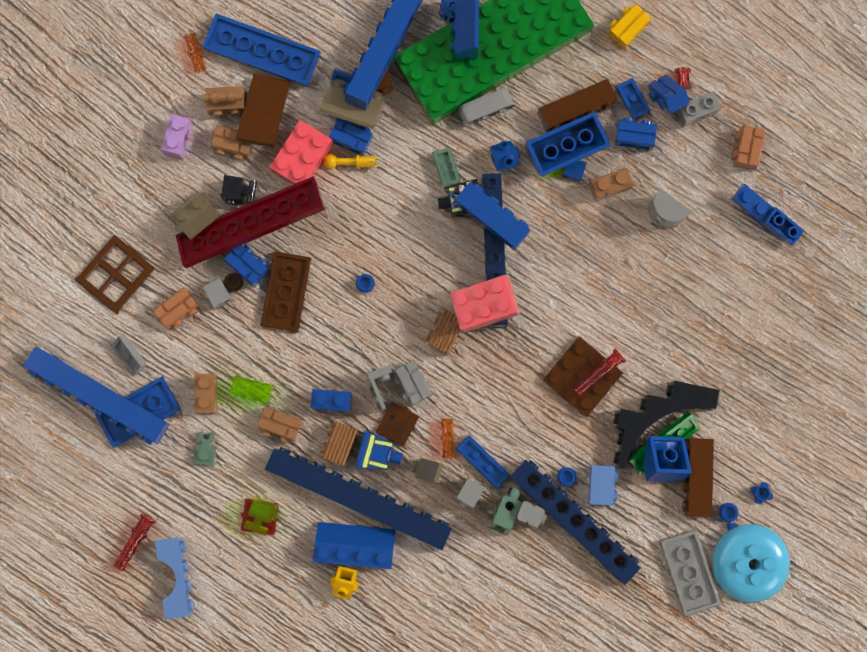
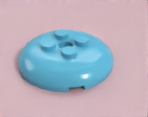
(732, 561)

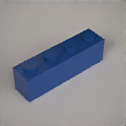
(492, 216)

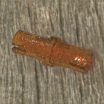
(195, 52)
(447, 438)

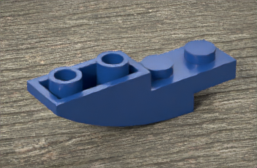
(767, 216)

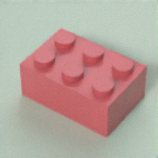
(301, 154)
(485, 303)

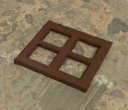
(115, 274)

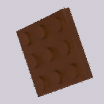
(572, 369)

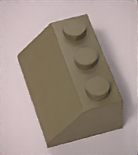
(335, 105)

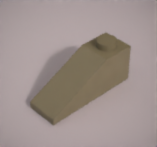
(428, 470)

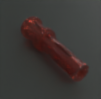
(606, 367)
(138, 534)

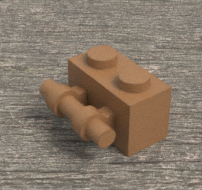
(225, 100)

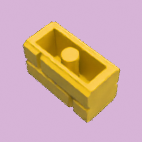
(629, 26)

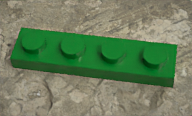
(683, 427)

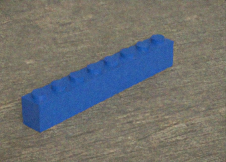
(380, 52)
(95, 394)

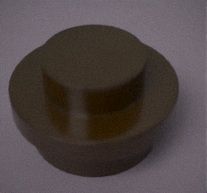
(233, 282)

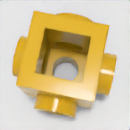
(344, 583)

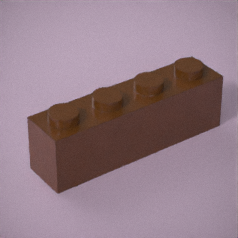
(577, 105)
(700, 482)

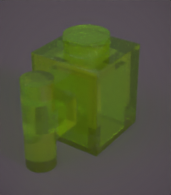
(262, 511)

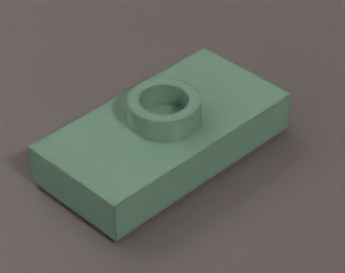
(446, 167)

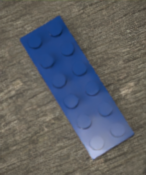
(261, 50)

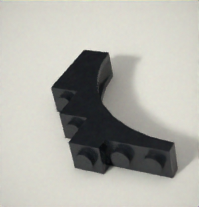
(633, 424)

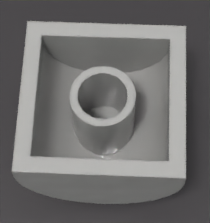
(666, 211)

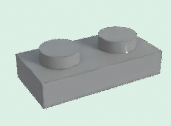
(128, 354)

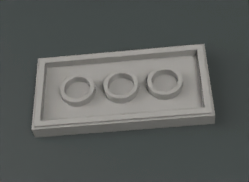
(690, 572)

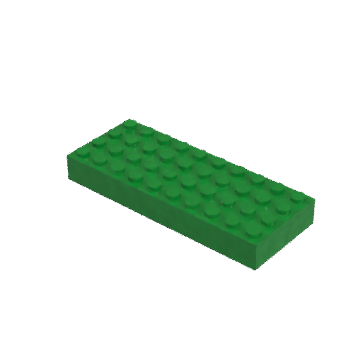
(511, 40)

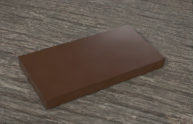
(263, 110)
(286, 291)

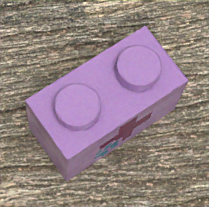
(177, 136)

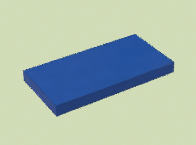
(154, 398)

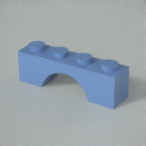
(172, 553)

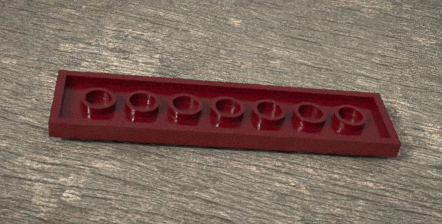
(252, 222)

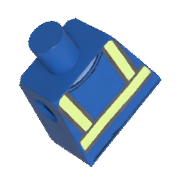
(376, 453)

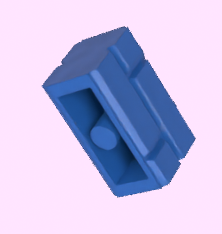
(668, 94)
(635, 134)
(351, 137)
(247, 265)
(331, 400)

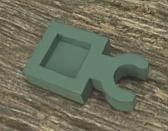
(205, 452)

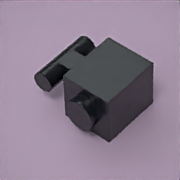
(234, 189)

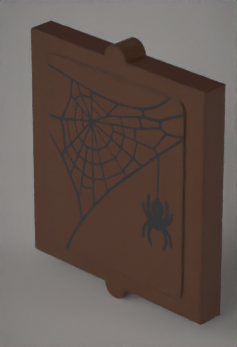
(397, 423)

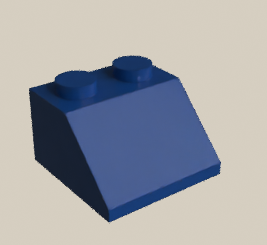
(666, 459)

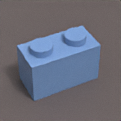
(602, 485)

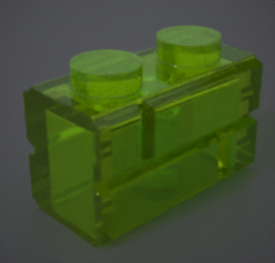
(252, 390)

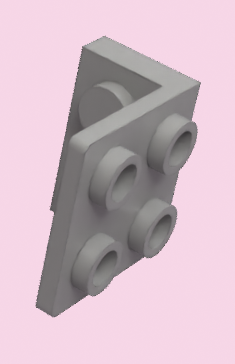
(381, 375)

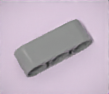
(485, 107)

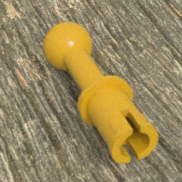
(330, 161)

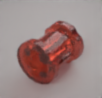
(682, 77)

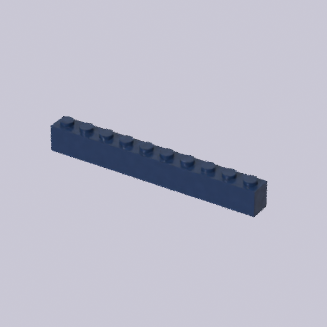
(358, 499)

